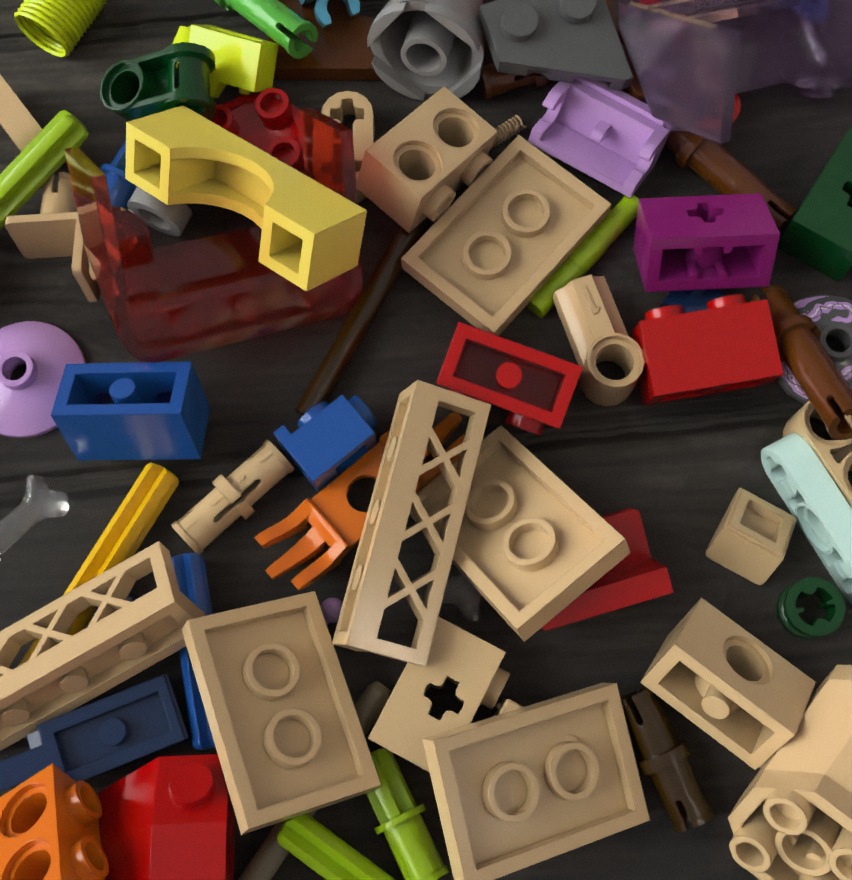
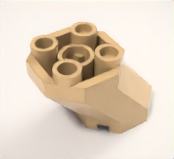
(799, 804)

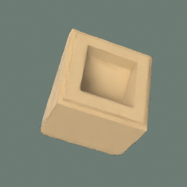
(751, 537)

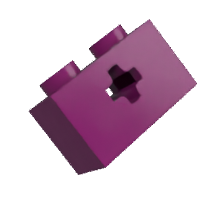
(705, 242)

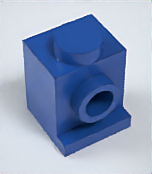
(329, 439)

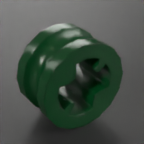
(832, 603)

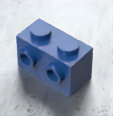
(132, 411)

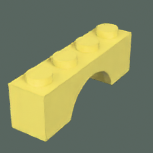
(190, 160)

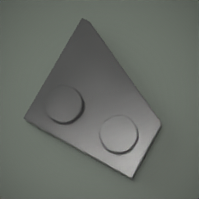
(555, 40)

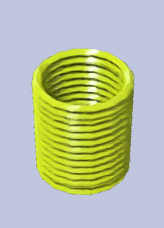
(57, 23)

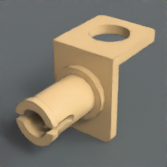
(55, 233)

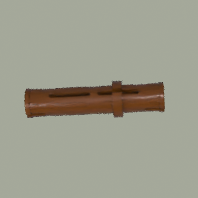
(724, 171)
(810, 363)

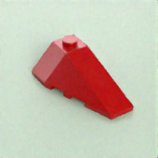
(169, 821)

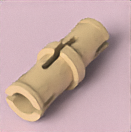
(232, 497)

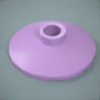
(29, 401)

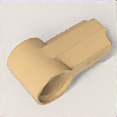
(598, 336)

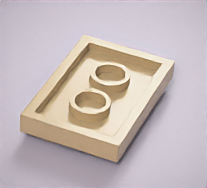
(505, 236)
(525, 535)
(279, 710)
(513, 800)

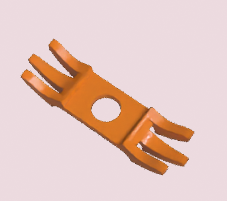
(334, 518)

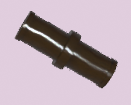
(665, 760)

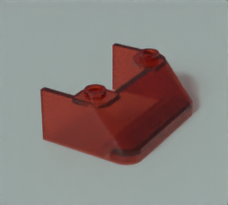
(213, 286)

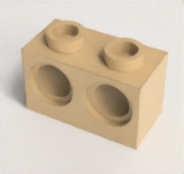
(426, 160)

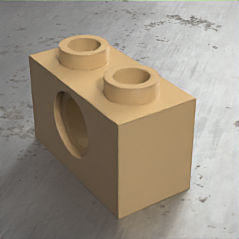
(729, 684)

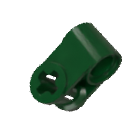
(161, 83)

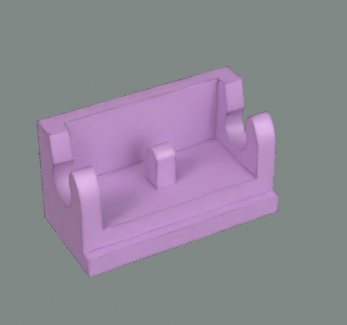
(600, 133)

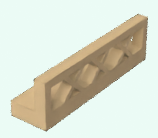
(387, 520)
(113, 648)

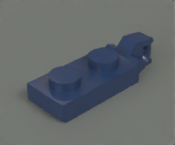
(104, 734)

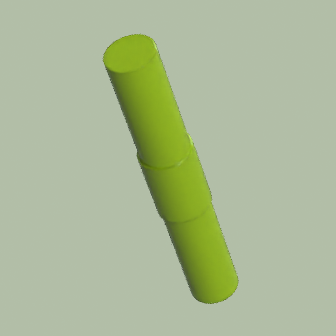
(586, 254)

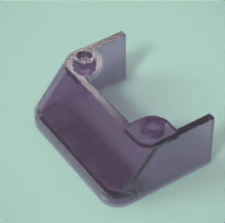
(706, 51)

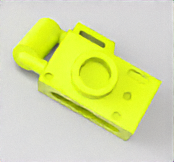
(239, 58)

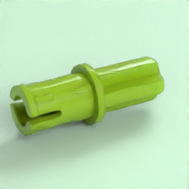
(402, 822)

